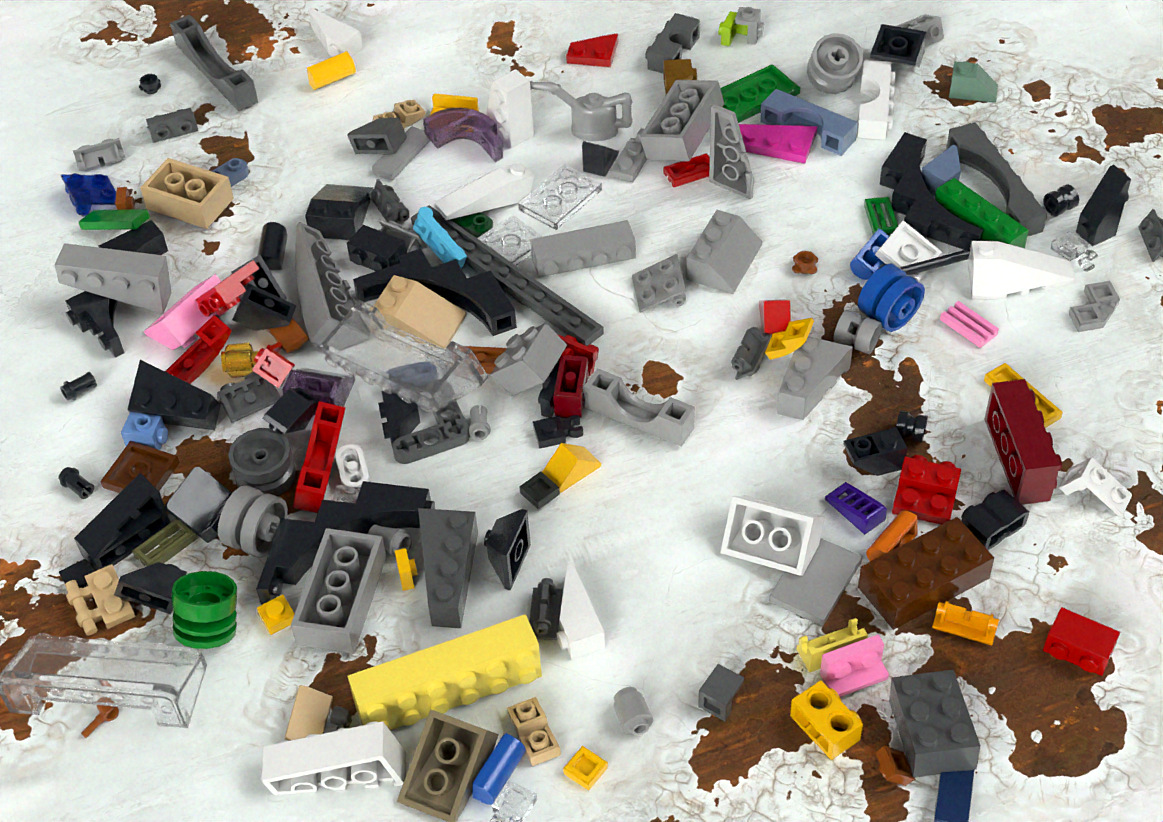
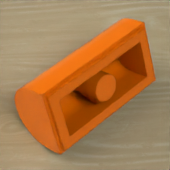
(897, 533)

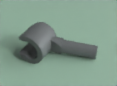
(340, 717)

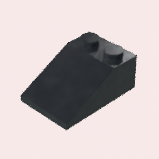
(338, 210)

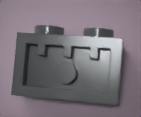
(172, 124)
(247, 396)

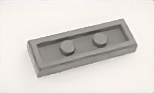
(392, 164)

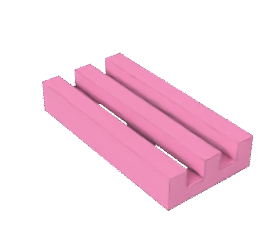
(971, 321)

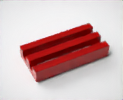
(688, 171)

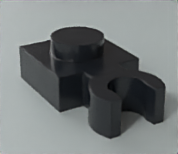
(554, 431)

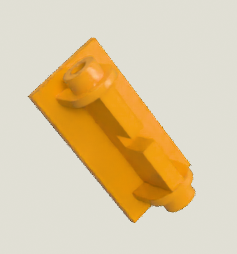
(964, 623)

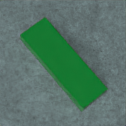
(114, 219)

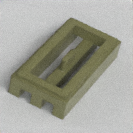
(167, 546)

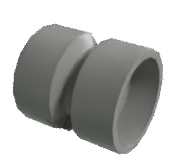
(866, 334)

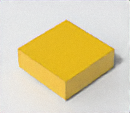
(585, 768)

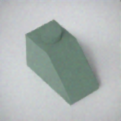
(972, 83)

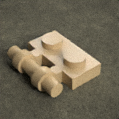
(101, 587)

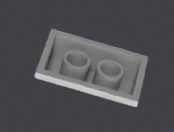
(723, 252)

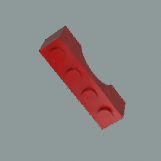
(319, 457)

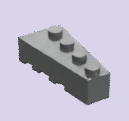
(448, 558)

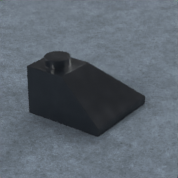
(508, 545)

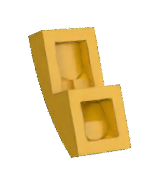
(789, 340)

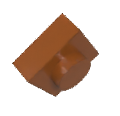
(124, 200)
(894, 765)

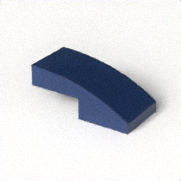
(954, 796)

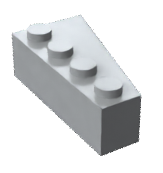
(116, 274)

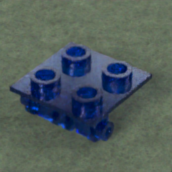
(89, 191)

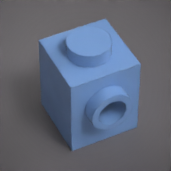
(145, 430)

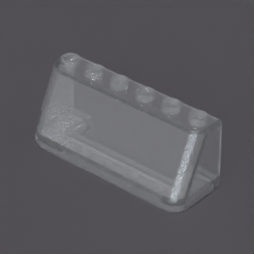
(400, 361)
(104, 674)

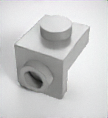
(752, 18)

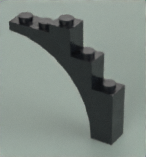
(913, 199)
(477, 295)
(96, 311)

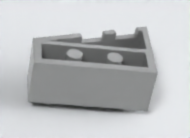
(810, 374)

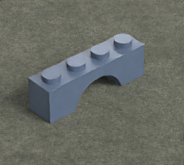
(834, 129)

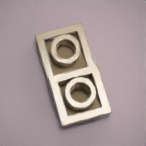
(407, 111)
(534, 731)

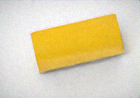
(330, 70)

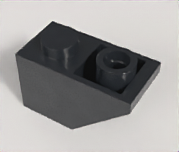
(291, 411)
(400, 415)
(878, 452)

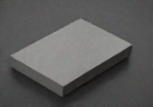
(820, 586)

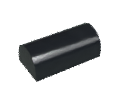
(273, 245)

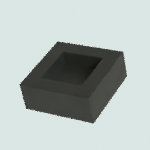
(539, 490)

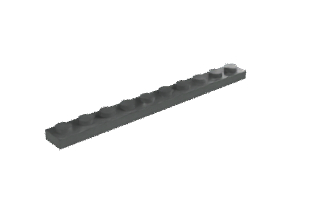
(522, 285)

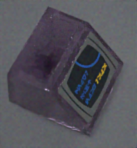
(322, 385)

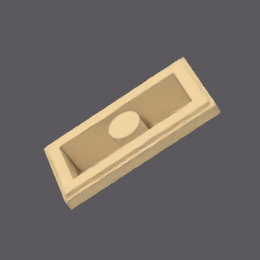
(308, 713)

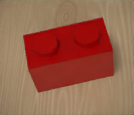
(1081, 641)

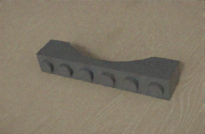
(232, 83)
(980, 154)

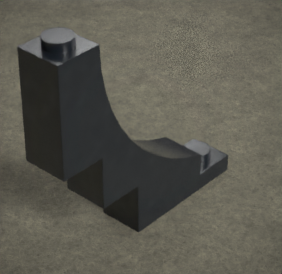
(298, 540)

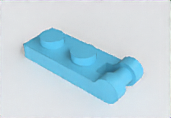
(437, 238)

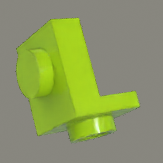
(729, 29)

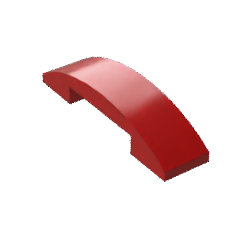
(203, 352)

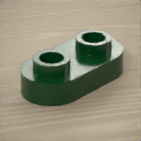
(475, 223)

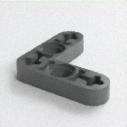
(443, 432)

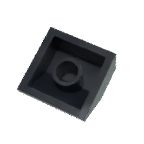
(899, 45)

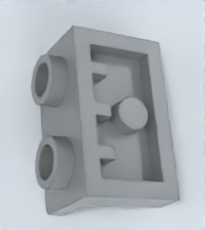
(927, 23)

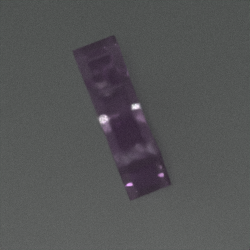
(464, 124)

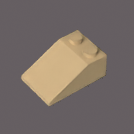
(419, 311)

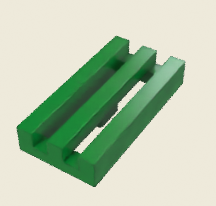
(872, 218)

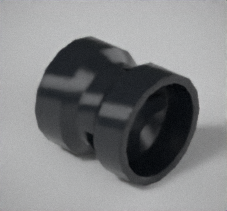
(1063, 199)
(911, 426)

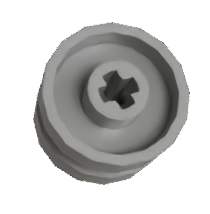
(834, 63)
(251, 520)

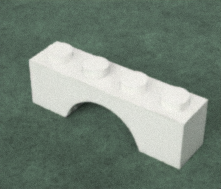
(873, 116)

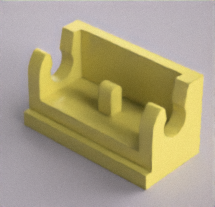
(812, 650)

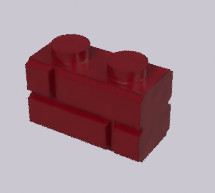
(570, 385)

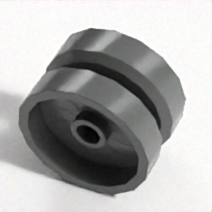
(263, 461)

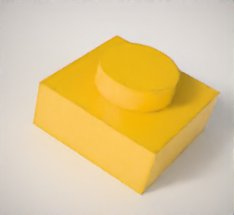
(406, 569)
(276, 614)

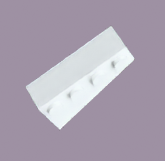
(334, 760)

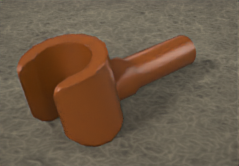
(107, 713)

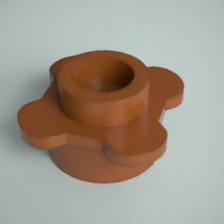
(805, 263)

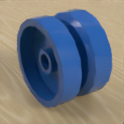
(891, 297)

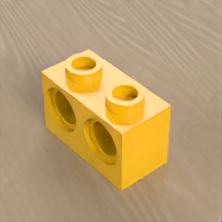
(820, 722)

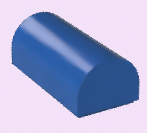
(866, 261)
(498, 769)

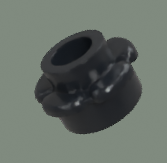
(149, 83)

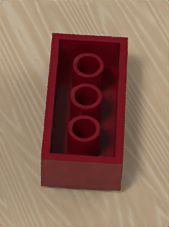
(1022, 441)

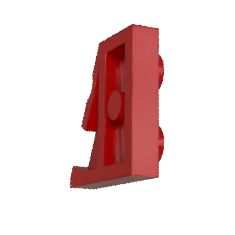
(593, 51)

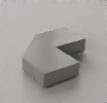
(1102, 304)

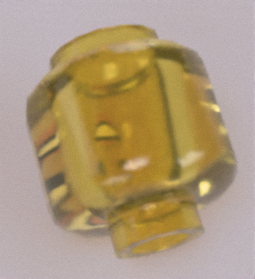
(238, 359)

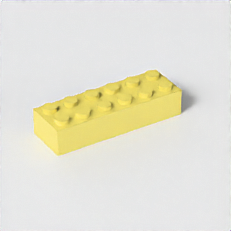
(447, 674)

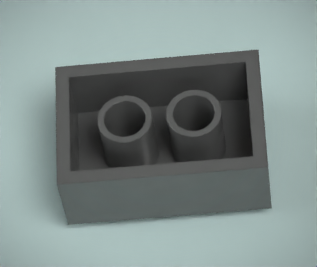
(934, 723)

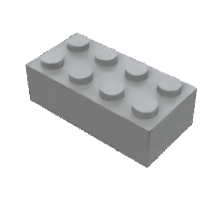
(681, 120)
(339, 591)

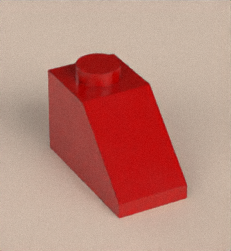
(774, 315)

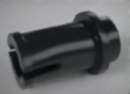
(78, 386)
(70, 478)

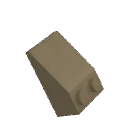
(446, 766)

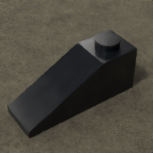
(1104, 208)

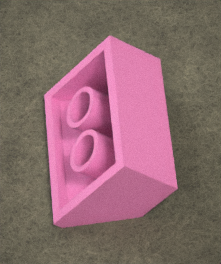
(183, 319)

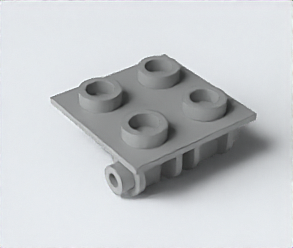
(660, 284)

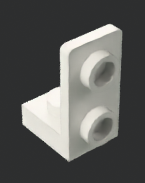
(1094, 477)

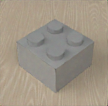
(528, 359)

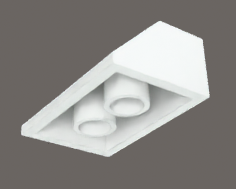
(771, 534)

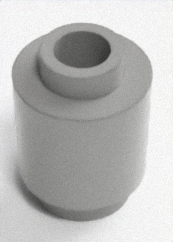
(632, 711)

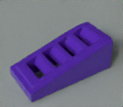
(865, 523)

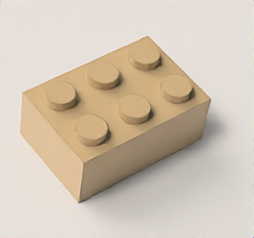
(187, 193)

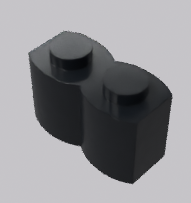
(995, 518)

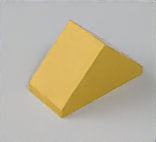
(570, 465)

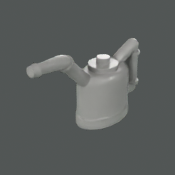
(592, 114)

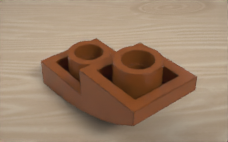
(290, 336)

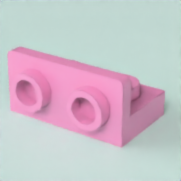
(854, 666)

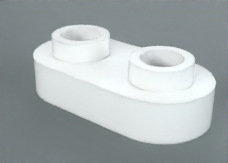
(352, 465)

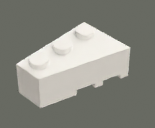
(511, 108)

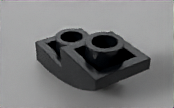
(546, 394)

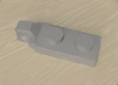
(630, 160)

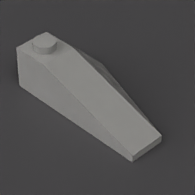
(728, 155)

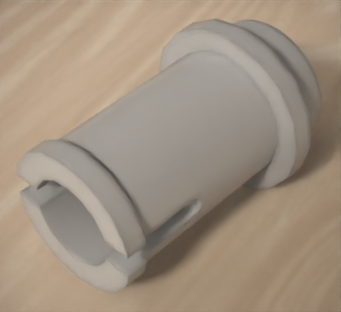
(479, 427)

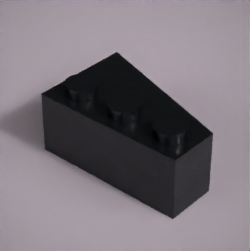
(172, 399)
(123, 524)

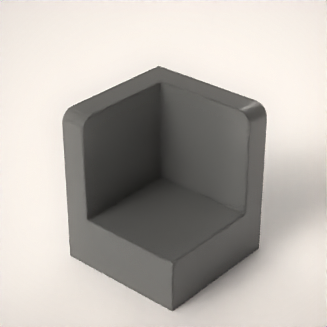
(718, 691)

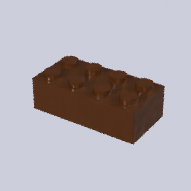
(925, 572)

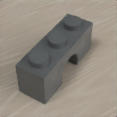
(677, 34)

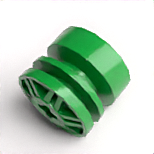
(204, 609)

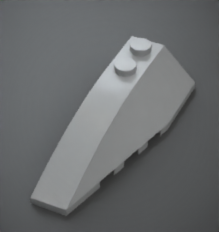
(320, 289)

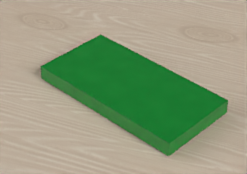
(749, 92)

